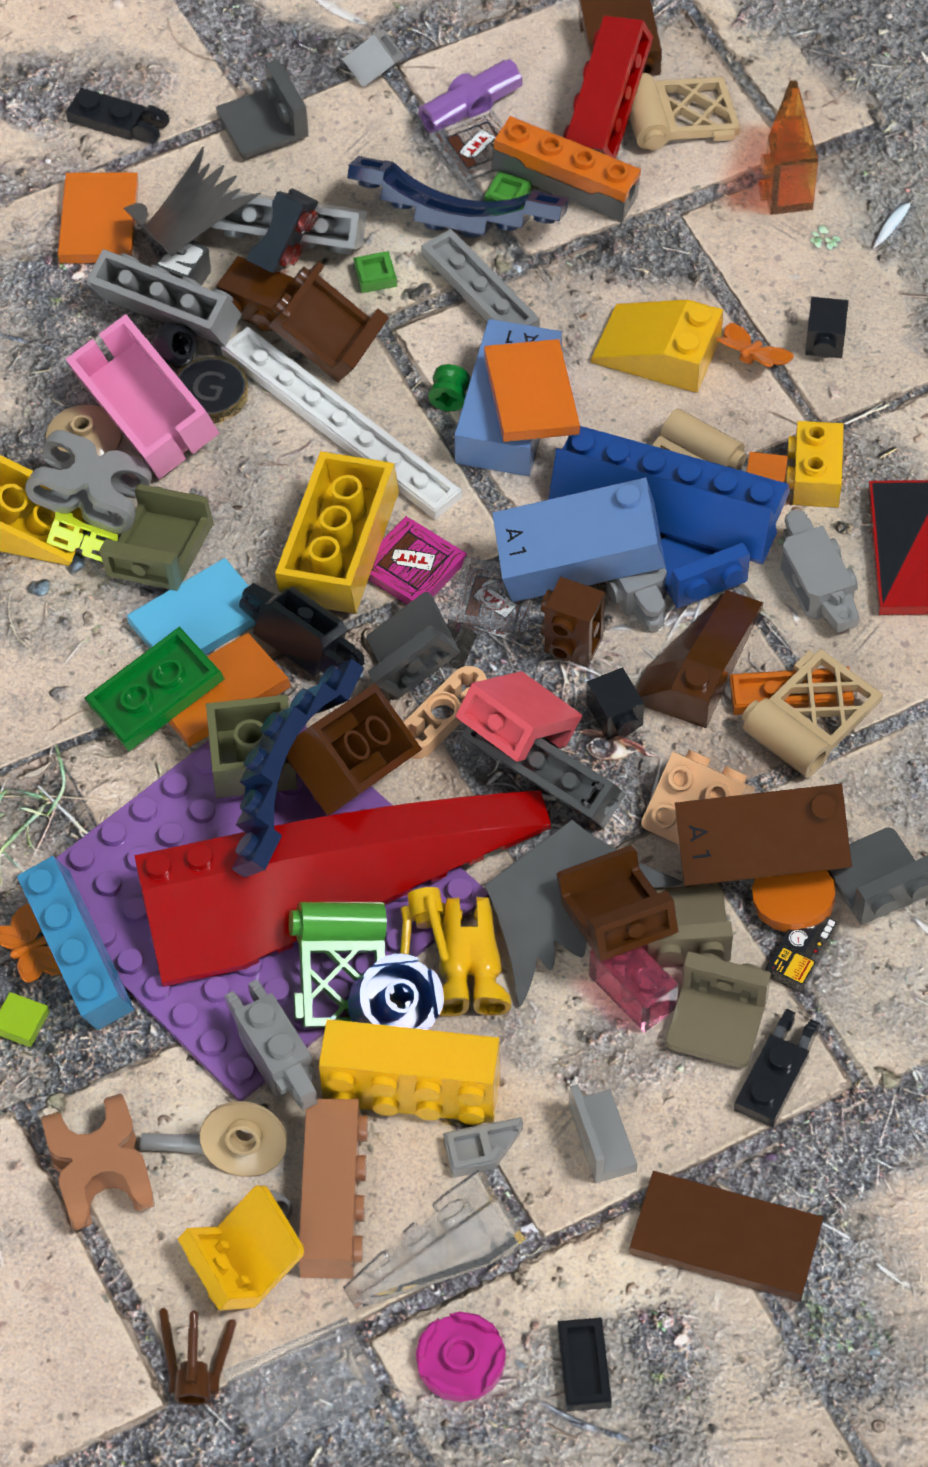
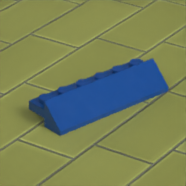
(691, 496)

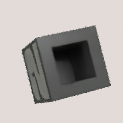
(189, 262)

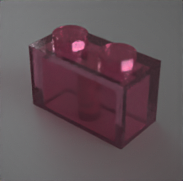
(636, 986)

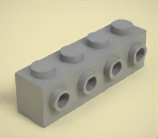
(336, 225)
(164, 296)

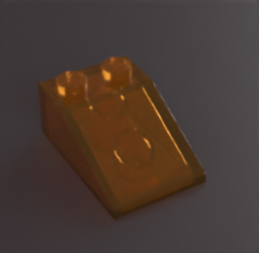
(790, 158)

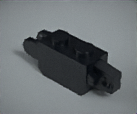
(299, 628)

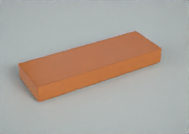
(761, 685)

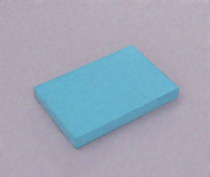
(202, 606)

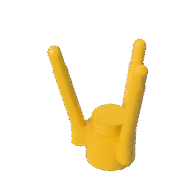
(428, 912)

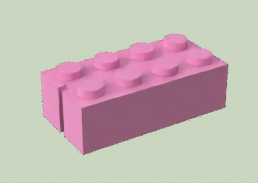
(143, 397)

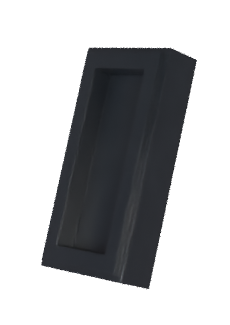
(584, 1364)

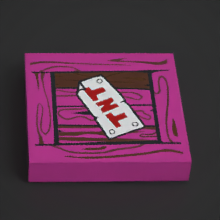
(414, 562)

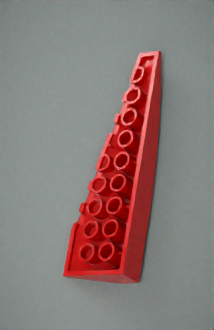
(218, 922)

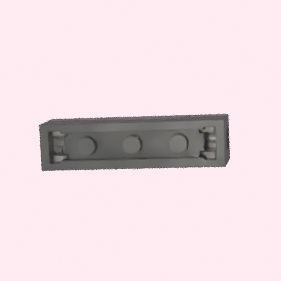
(560, 777)

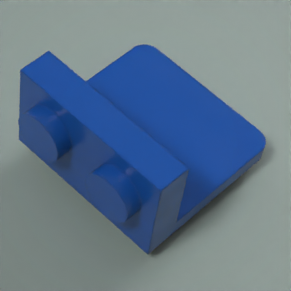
(702, 572)

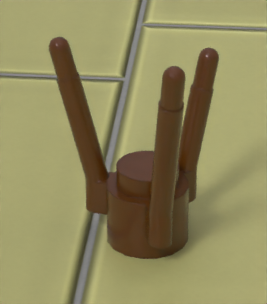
(193, 1382)

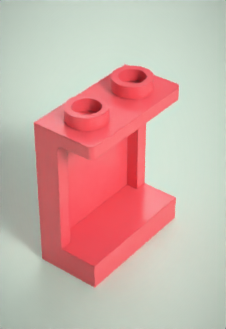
(515, 712)

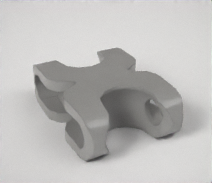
(88, 481)

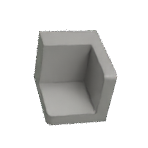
(373, 57)

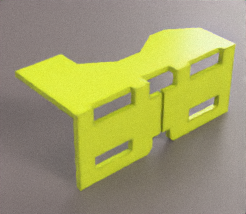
(74, 537)

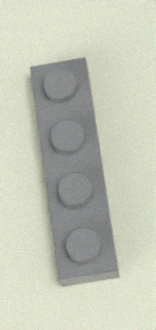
(476, 280)

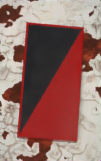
(900, 545)

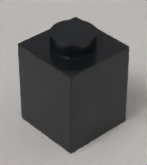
(826, 327)
(615, 703)

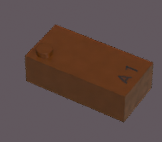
(763, 835)

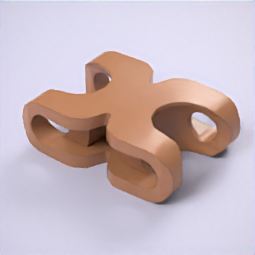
(98, 1161)

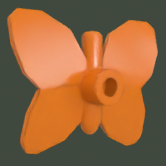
(740, 340)
(31, 952)

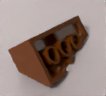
(698, 664)

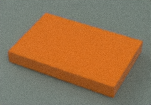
(95, 215)
(531, 390)
(247, 675)

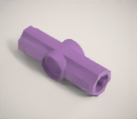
(470, 95)

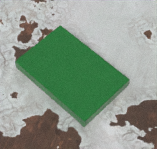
(154, 688)

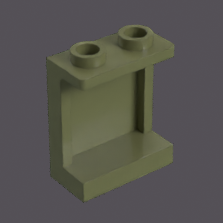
(162, 539)

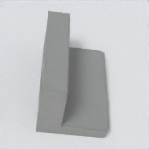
(601, 1134)

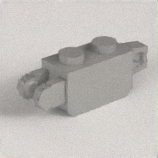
(817, 573)
(641, 595)
(274, 1045)

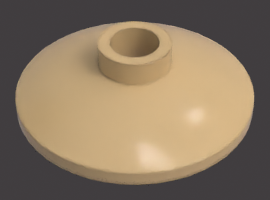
(97, 426)
(238, 1151)

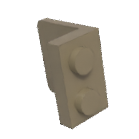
(700, 926)
(718, 1009)

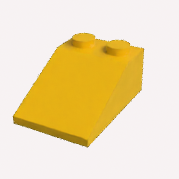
(661, 341)
(26, 524)

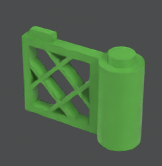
(333, 930)

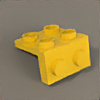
(245, 1252)

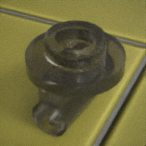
(464, 639)

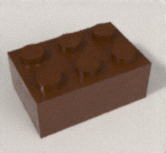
(351, 749)

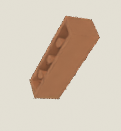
(330, 1189)

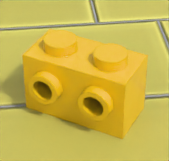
(817, 464)

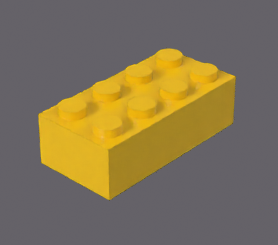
(338, 530)
(411, 1071)

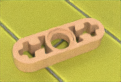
(445, 695)

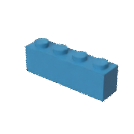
(75, 943)

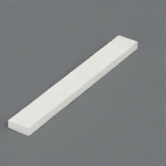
(340, 420)

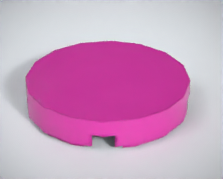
(461, 1357)

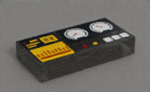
(801, 954)

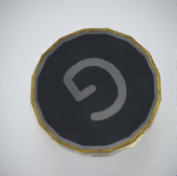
(216, 385)

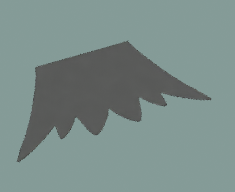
(190, 207)
(531, 905)

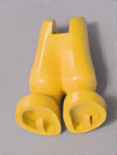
(471, 953)

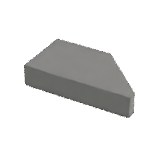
(480, 1146)

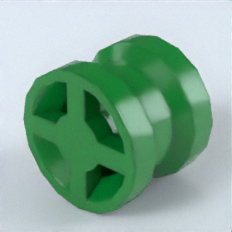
(449, 387)

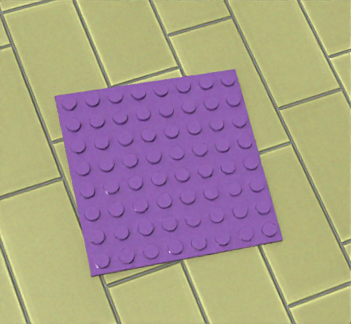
(183, 811)

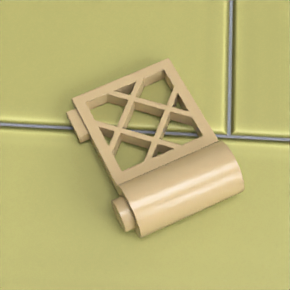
(655, 113)
(700, 440)
(790, 732)

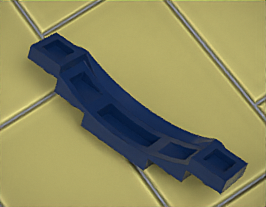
(447, 211)
(267, 759)

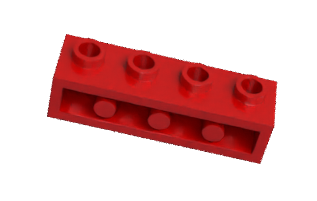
(609, 84)

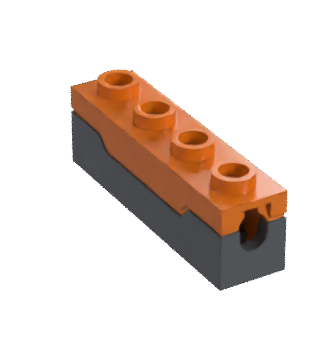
(566, 168)

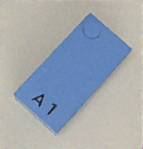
(478, 430)
(580, 538)

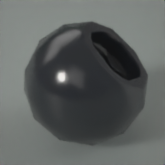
(175, 345)

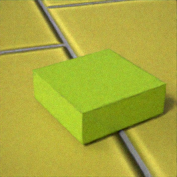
(22, 1019)

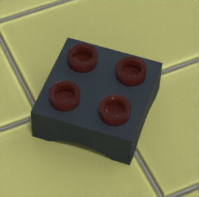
(281, 245)

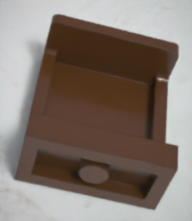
(592, 13)
(325, 323)
(616, 904)

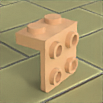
(688, 780)

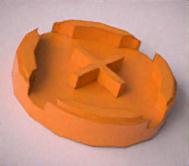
(794, 899)

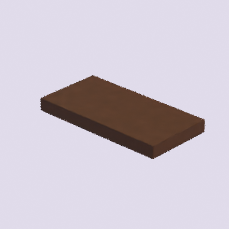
(726, 1235)

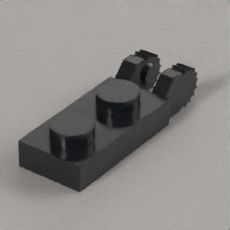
(116, 116)
(775, 1072)

